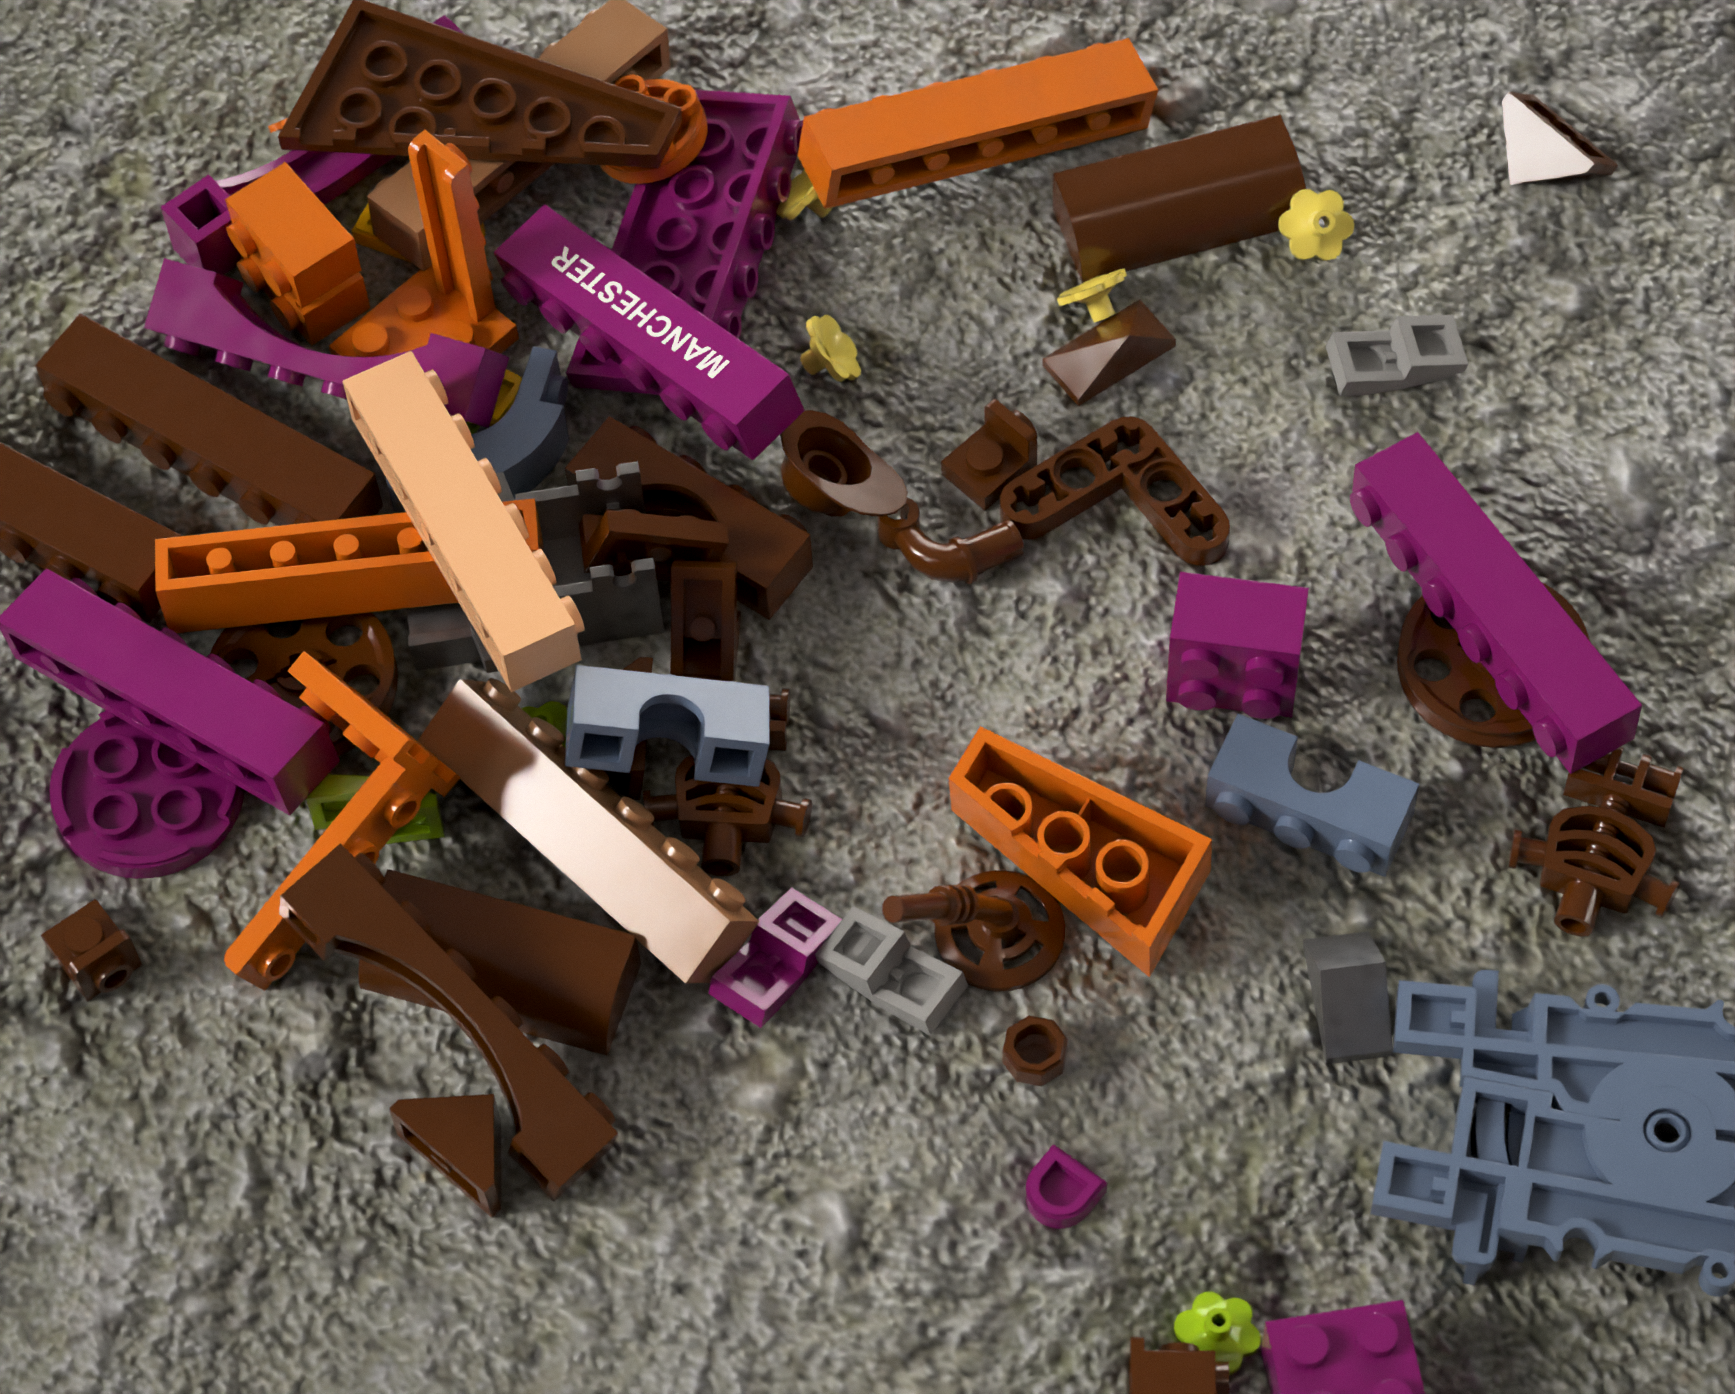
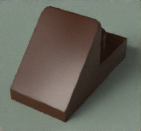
(704, 620)

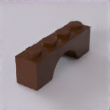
(769, 549)

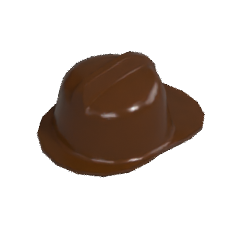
(835, 471)

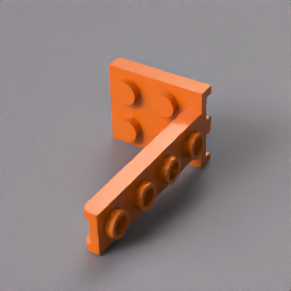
(456, 290)
(364, 825)

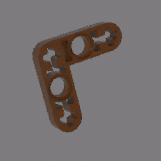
(1127, 472)

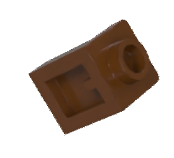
(992, 455)
(92, 950)

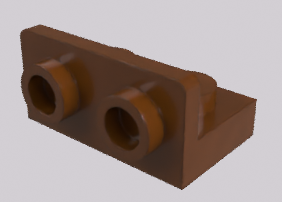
(630, 536)

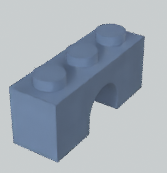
(714, 719)
(1354, 824)

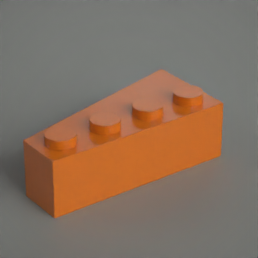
(1086, 845)

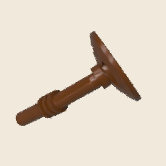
(993, 926)

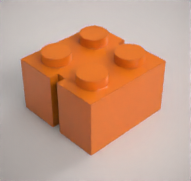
(296, 254)

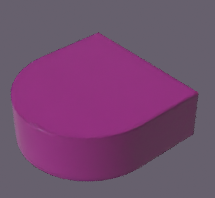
(1062, 1190)

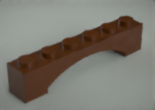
(348, 912)

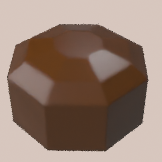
(1035, 1050)

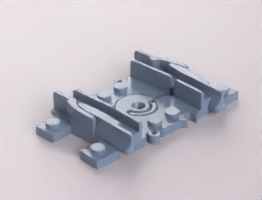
(1594, 1157)

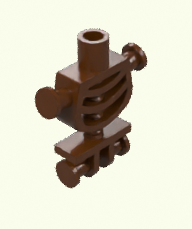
(733, 813)
(1599, 852)

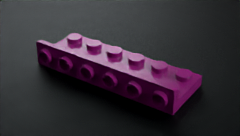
(709, 221)

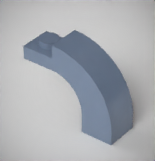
(532, 432)

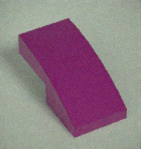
(775, 958)

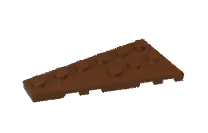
(403, 75)

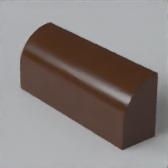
(1177, 197)
(553, 970)

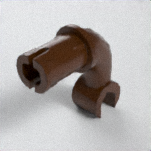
(953, 560)

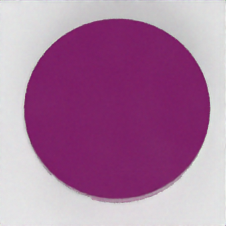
(138, 803)

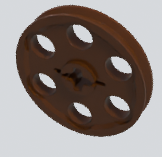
(274, 656)
(1441, 700)

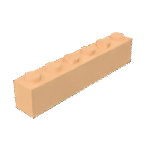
(464, 522)

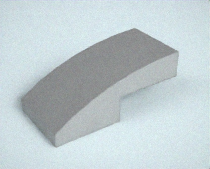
(1406, 356)
(890, 972)

